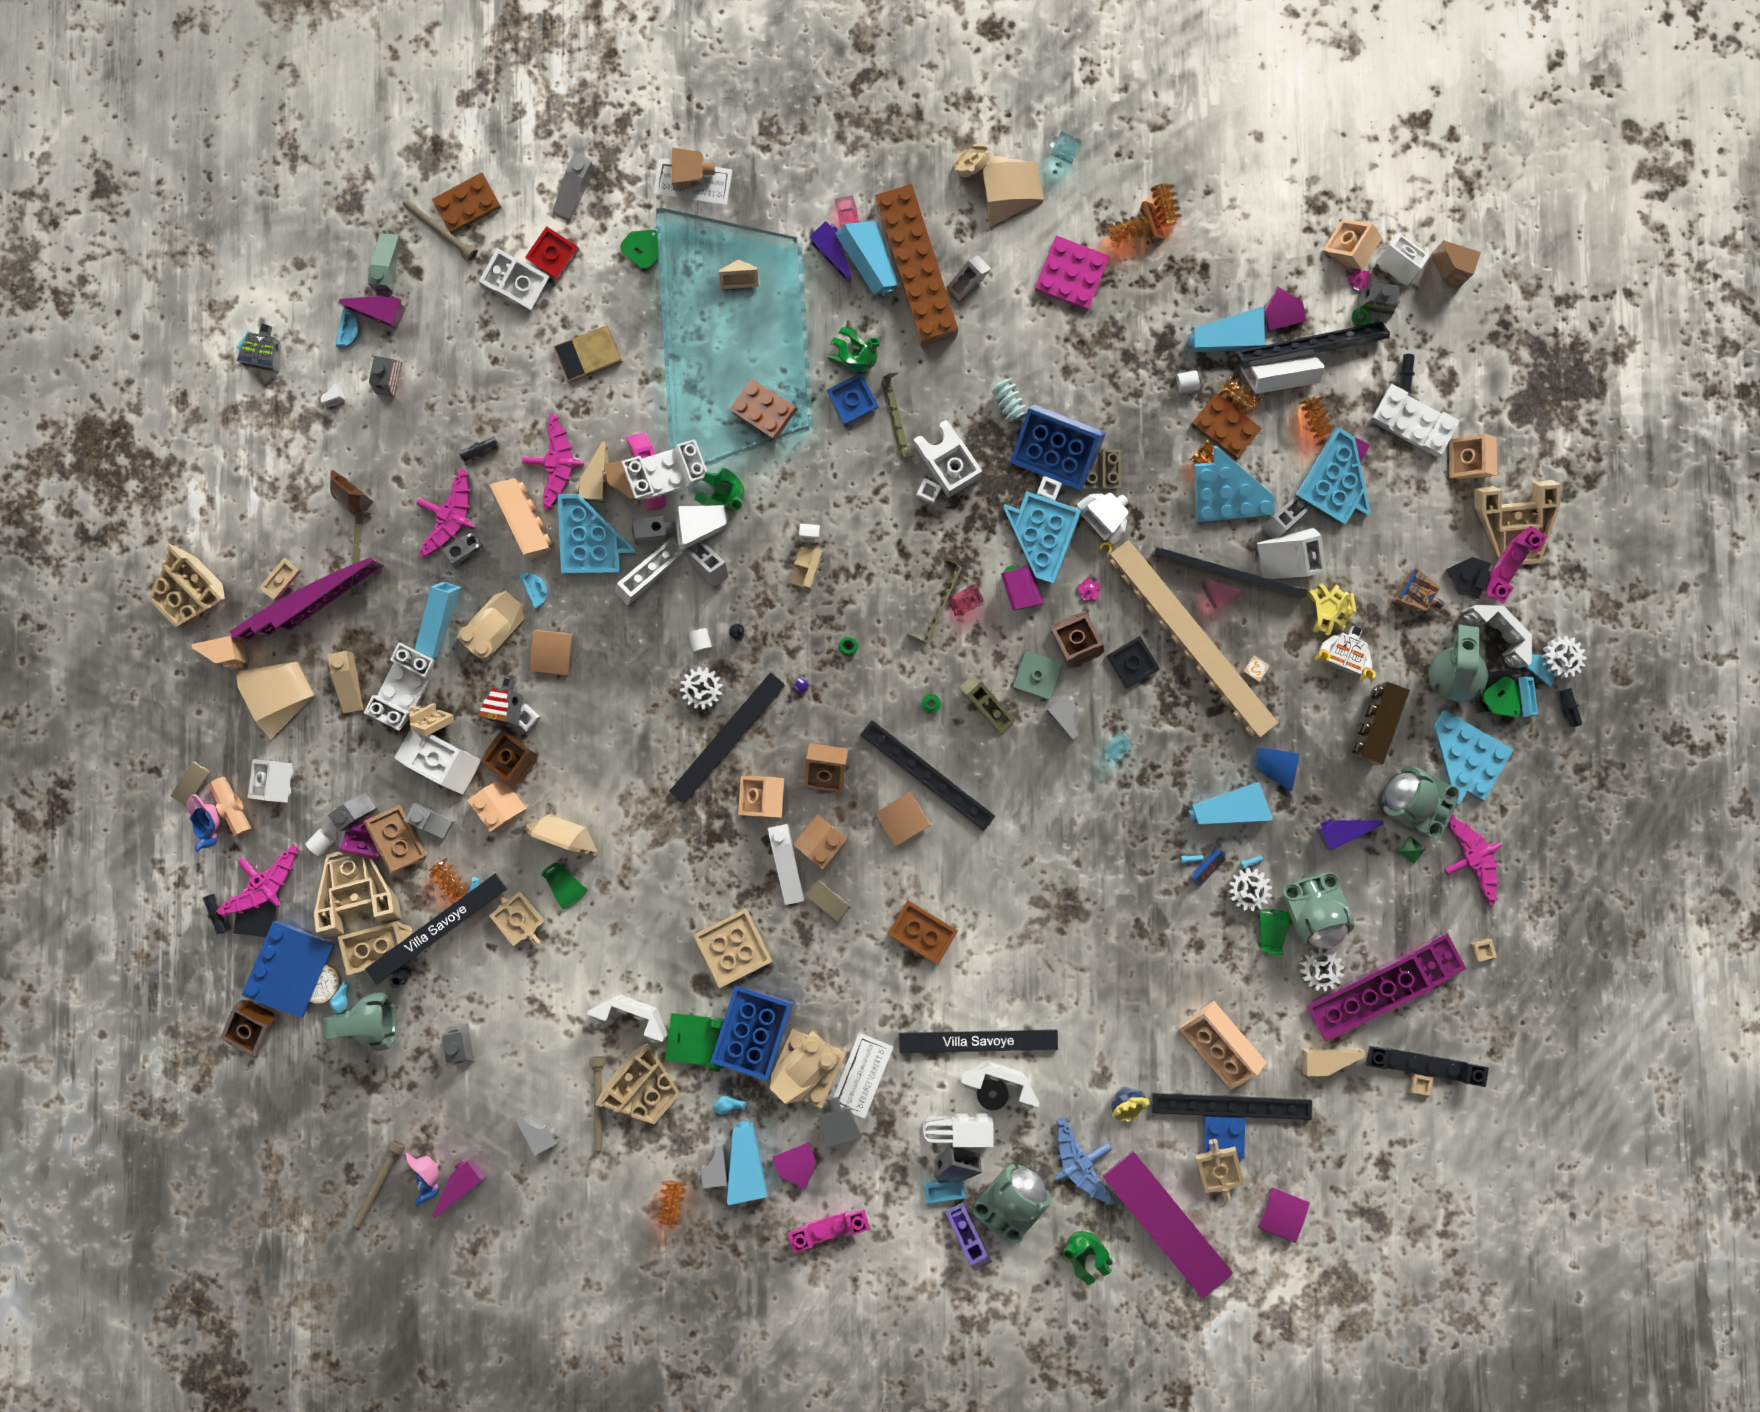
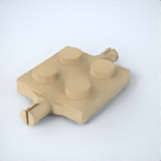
(517, 918)
(1220, 1170)

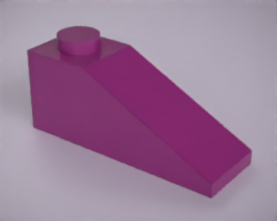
(379, 308)
(459, 1183)

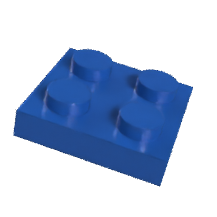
(852, 399)
(1227, 1131)

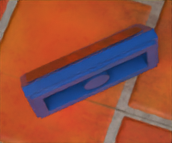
(1208, 867)

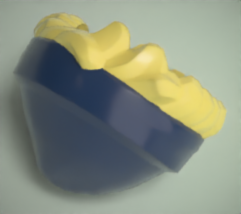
(1128, 1104)

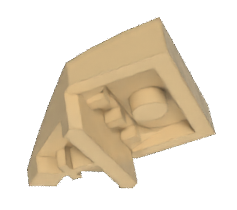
(428, 719)

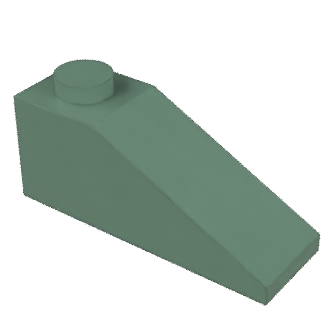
(384, 263)

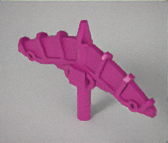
(557, 462)
(449, 515)
(1477, 856)
(262, 885)

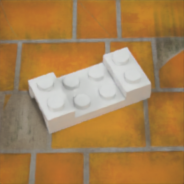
(1414, 421)

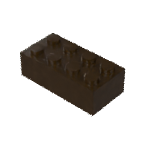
(1379, 723)

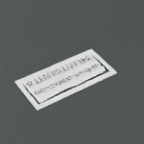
(714, 189)
(862, 1074)

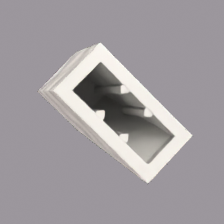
(698, 523)

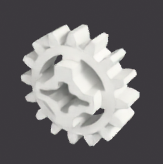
(1565, 655)
(704, 678)
(1257, 885)
(1316, 975)

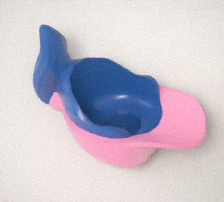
(204, 820)
(426, 1177)

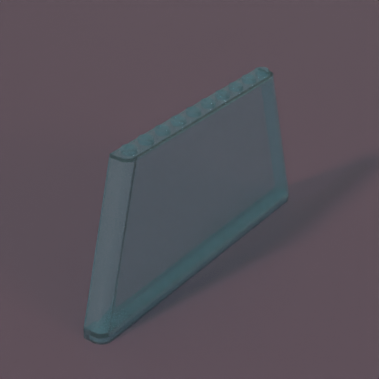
(729, 335)

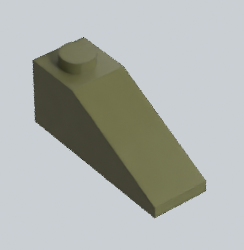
(987, 703)

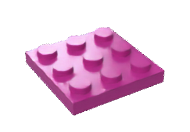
(1072, 272)

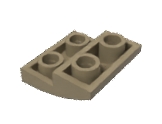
(1105, 471)

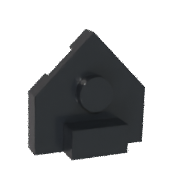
(1470, 577)

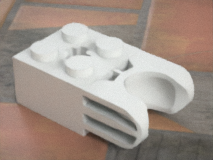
(949, 454)
(960, 1130)

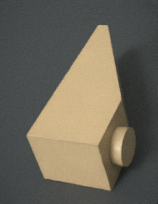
(592, 485)
(345, 680)
(1326, 1062)

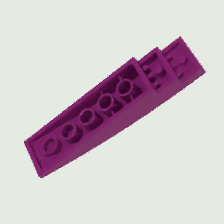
(305, 602)
(1386, 987)
(1167, 1224)

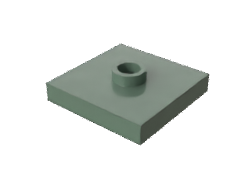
(1037, 675)

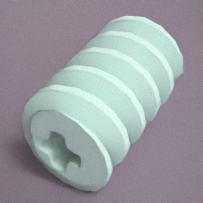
(1009, 401)

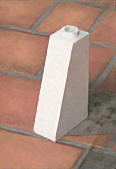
(1284, 374)

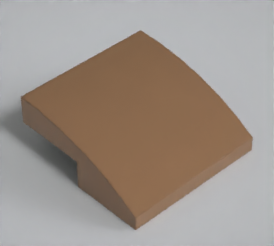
(551, 652)
(902, 819)

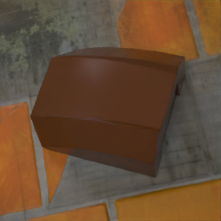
(348, 493)
(1077, 639)
(509, 758)
(247, 1027)

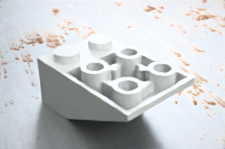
(1292, 555)

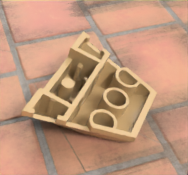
(1010, 187)
(184, 587)
(274, 694)
(562, 834)
(640, 1087)

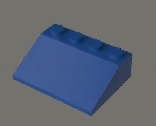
(1057, 447)
(287, 968)
(752, 1032)

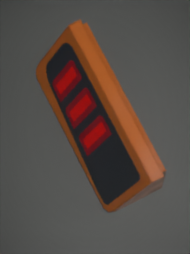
(1148, 210)

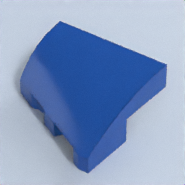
(1278, 765)

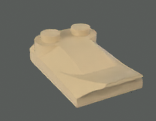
(492, 626)
(368, 945)
(803, 1068)

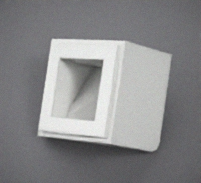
(333, 396)
(1049, 488)

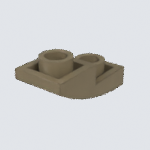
(190, 782)
(828, 900)

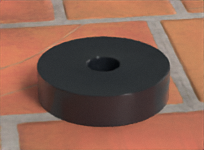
(996, 1102)

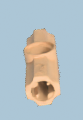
(229, 806)

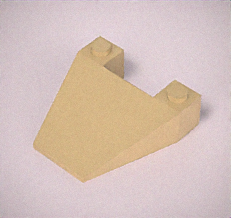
(1507, 521)
(352, 886)

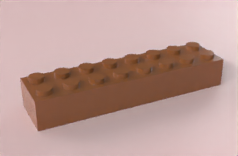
(916, 265)

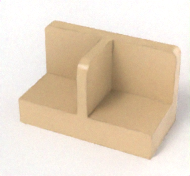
(806, 567)
(280, 579)

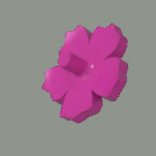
(1359, 278)
(1089, 589)

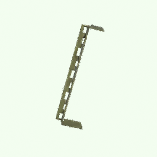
(902, 440)
(356, 550)
(940, 609)

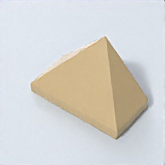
(738, 275)

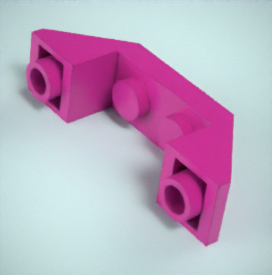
(641, 446)
(1511, 560)
(827, 1228)

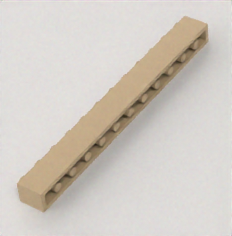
(1192, 639)

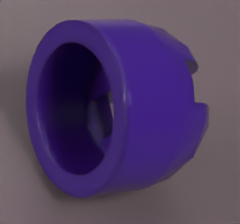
(801, 685)

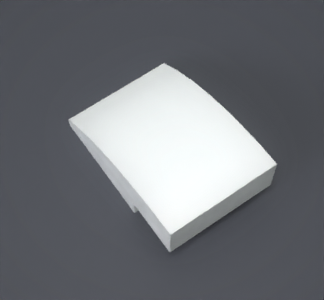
(513, 279)

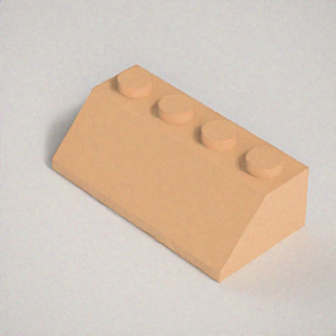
(521, 518)
(1222, 1046)

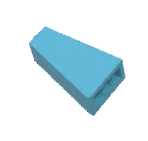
(869, 254)
(1230, 333)
(436, 618)
(1239, 805)
(746, 1168)

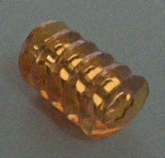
(1165, 204)
(1127, 229)
(1239, 395)
(1317, 416)
(448, 880)
(671, 1201)

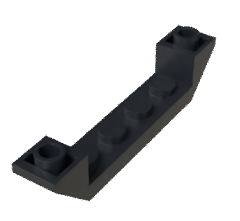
(1427, 1065)

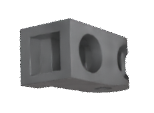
(462, 549)

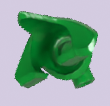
(863, 355)
(727, 490)
(1079, 1247)

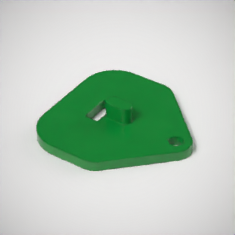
(645, 243)
(1506, 703)

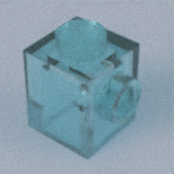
(1065, 147)
(1118, 746)

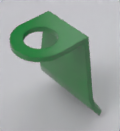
(564, 885)
(1273, 930)

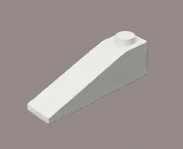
(648, 571)
(786, 863)

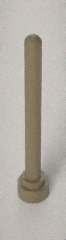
(468, 251)
(597, 1064)
(395, 1149)

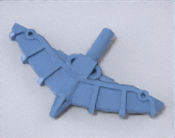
(1079, 1165)

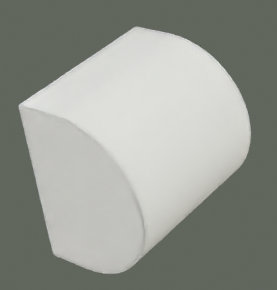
(1188, 382)
(929, 491)
(809, 533)
(700, 640)
(528, 718)
(319, 843)

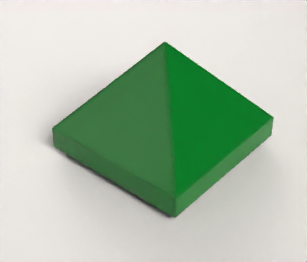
(1412, 850)

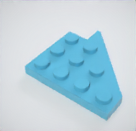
(1336, 479)
(1228, 491)
(1044, 533)
(587, 539)
(1469, 756)

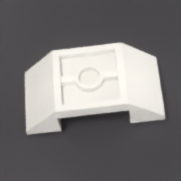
(665, 471)
(1512, 631)
(402, 687)
(438, 761)
(655, 1028)
(974, 1078)

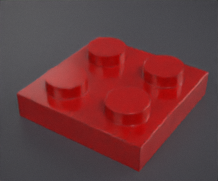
(552, 253)

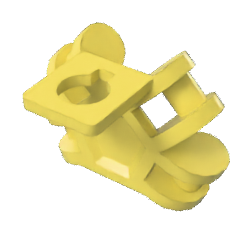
(1330, 608)

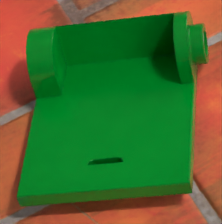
(697, 1039)

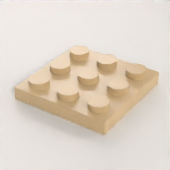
(733, 948)
(819, 1092)

